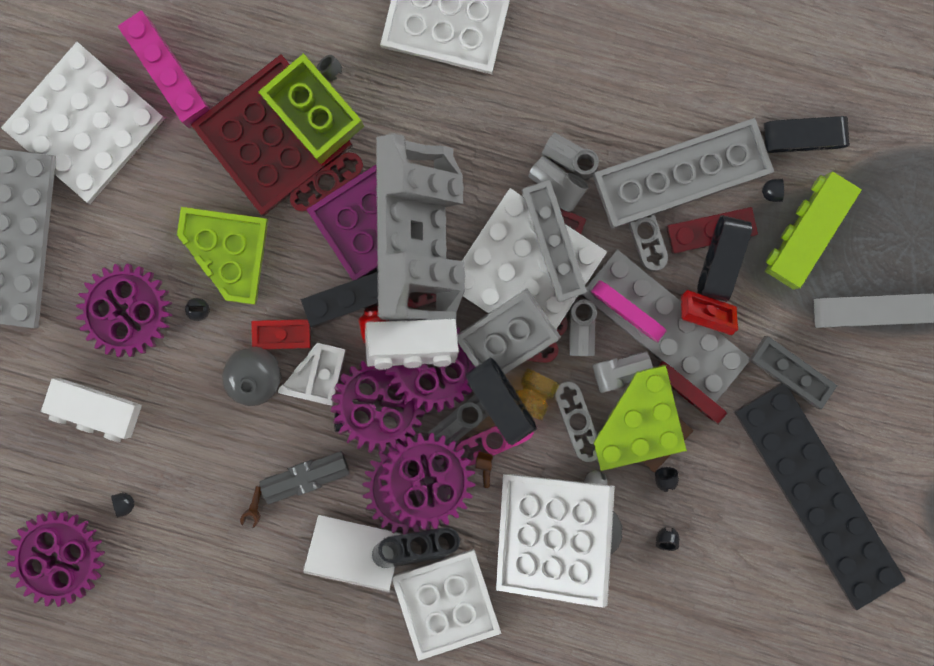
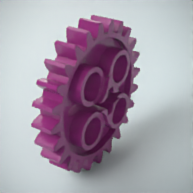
(105, 327)
(408, 383)
(374, 431)
(400, 485)
(377, 496)
(47, 583)

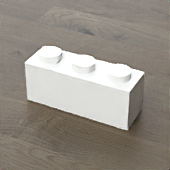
(411, 343)
(90, 409)

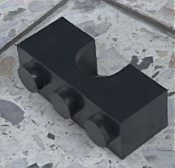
(341, 300)

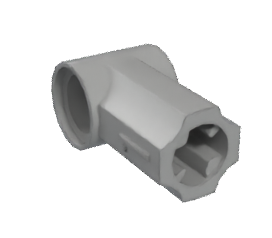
(568, 155)
(566, 186)
(582, 331)
(615, 373)

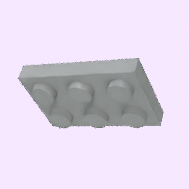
(509, 333)

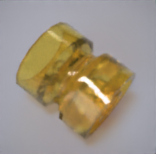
(536, 392)

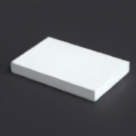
(344, 553)

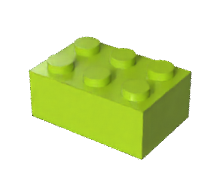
(311, 108)

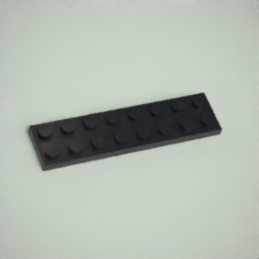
(819, 496)

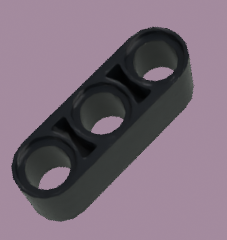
(806, 134)
(724, 258)
(501, 401)
(426, 539)

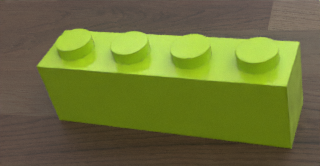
(812, 230)

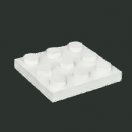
(446, 604)

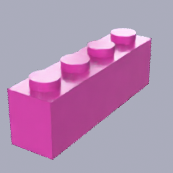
(164, 68)

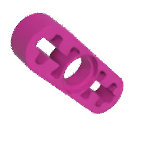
(628, 311)
(472, 443)

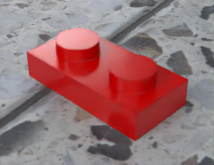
(709, 312)
(281, 334)

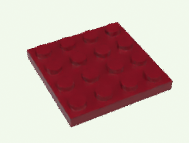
(257, 144)

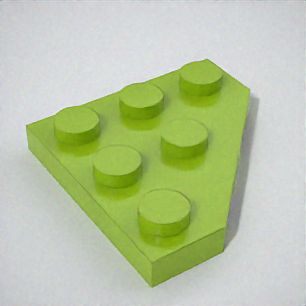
(226, 249)
(642, 423)

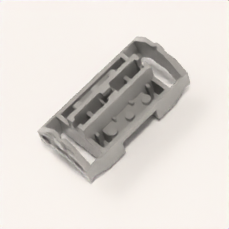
(413, 228)

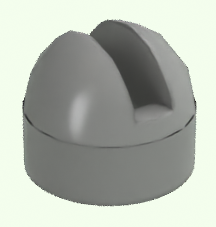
(596, 477)

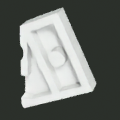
(316, 375)

